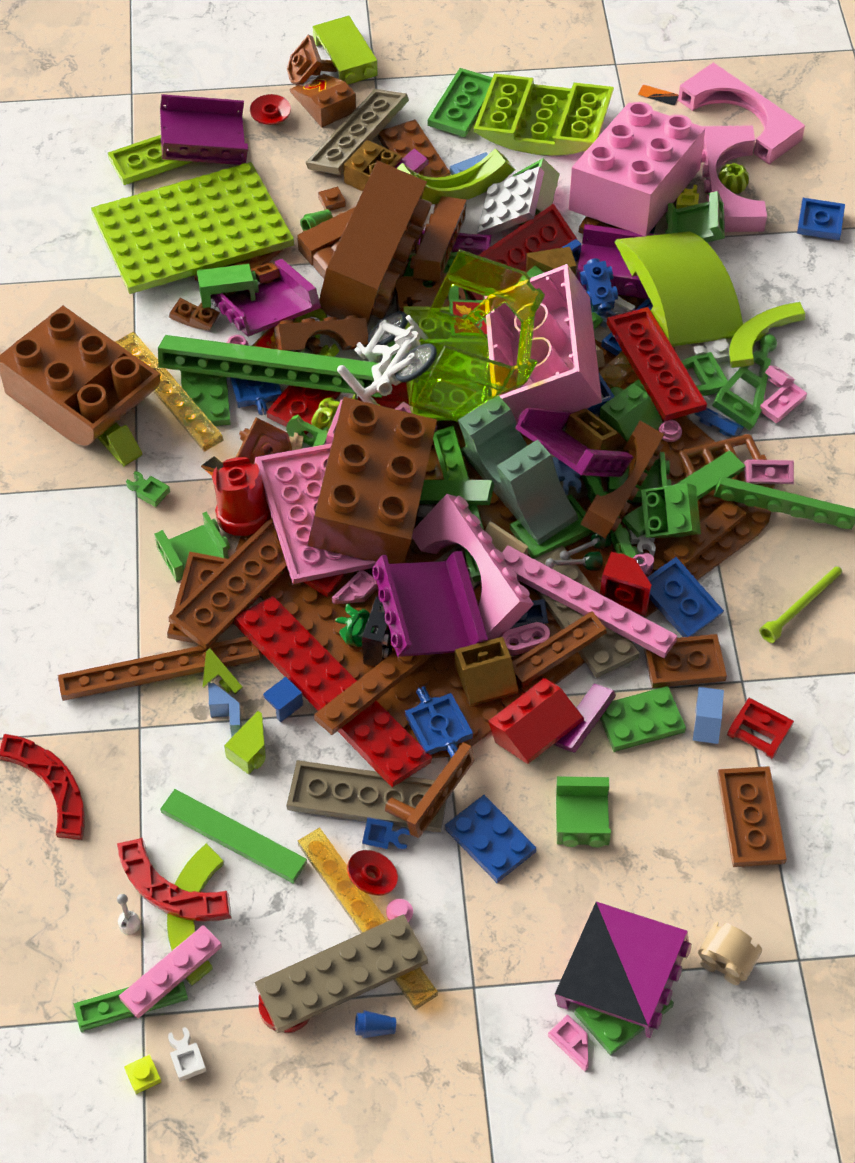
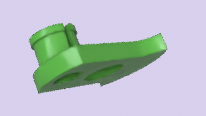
(297, 425)

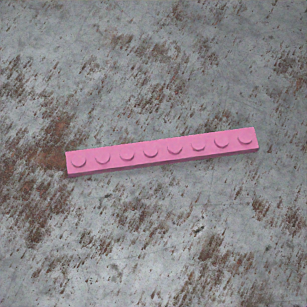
(586, 600)

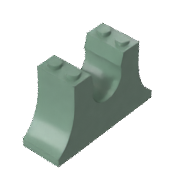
(520, 472)

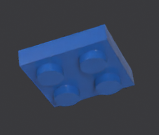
(821, 218)

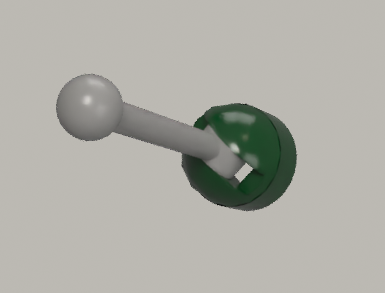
(596, 540)
(591, 561)

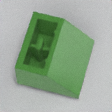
(671, 511)

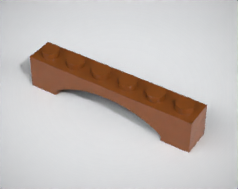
(605, 509)

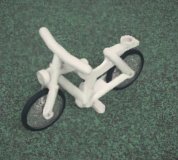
(408, 363)

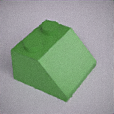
(629, 408)

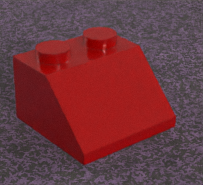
(626, 583)

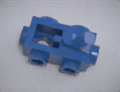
(599, 286)

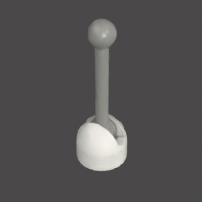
(127, 917)

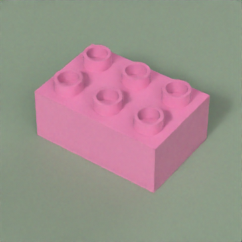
(636, 168)
(561, 343)

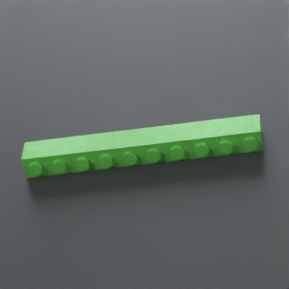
(261, 364)

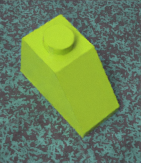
(247, 746)

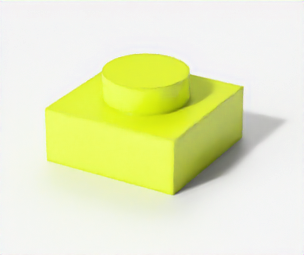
(142, 1074)

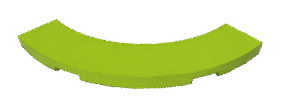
(755, 328)
(193, 878)

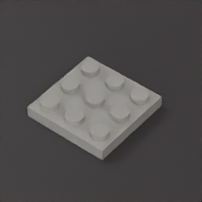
(511, 202)

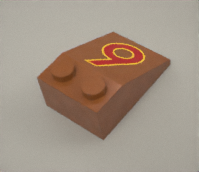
(325, 98)

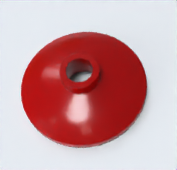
(270, 109)
(372, 872)

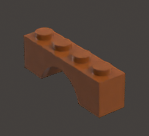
(346, 332)

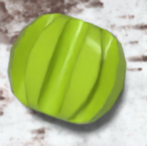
(734, 177)

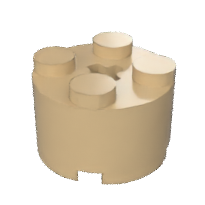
(729, 952)

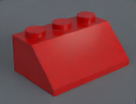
(535, 721)

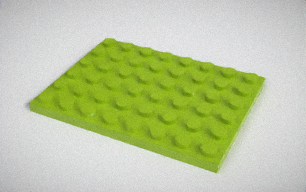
(191, 227)

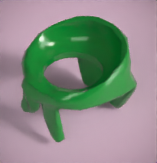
(355, 627)

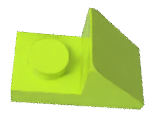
(121, 444)
(215, 668)

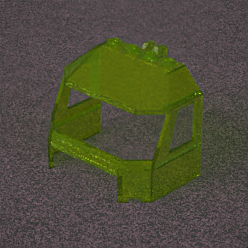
(462, 370)

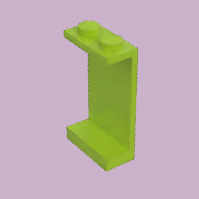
(346, 49)

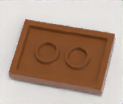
(687, 663)

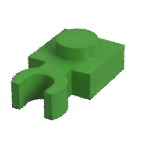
(148, 490)

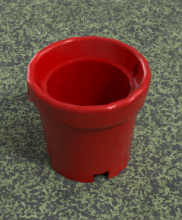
(240, 497)

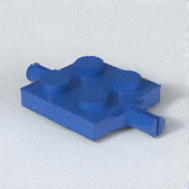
(255, 393)
(438, 723)

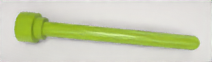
(772, 629)

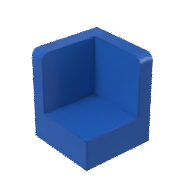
(284, 698)

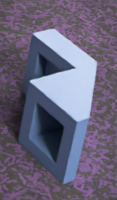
(224, 705)
(708, 715)

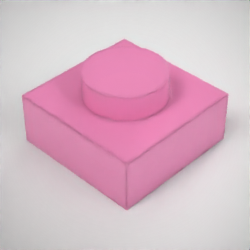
(778, 376)

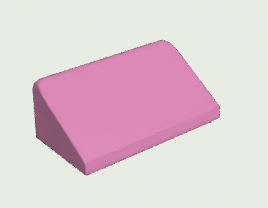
(769, 471)

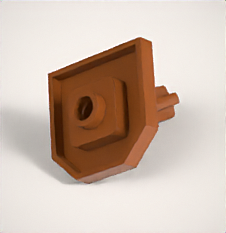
(307, 62)
(263, 440)

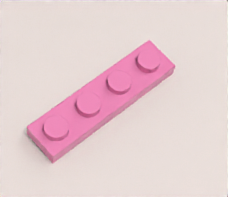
(170, 971)

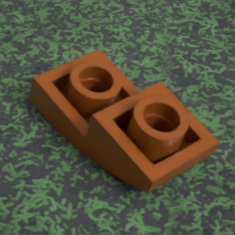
(194, 315)

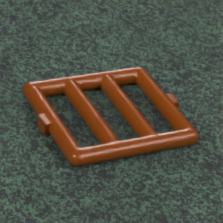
(727, 444)

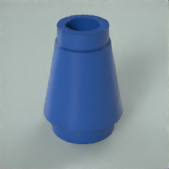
(373, 1024)

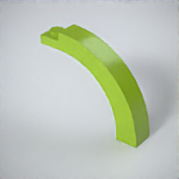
(468, 183)

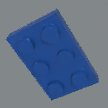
(682, 599)
(490, 838)

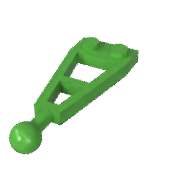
(705, 368)
(735, 406)

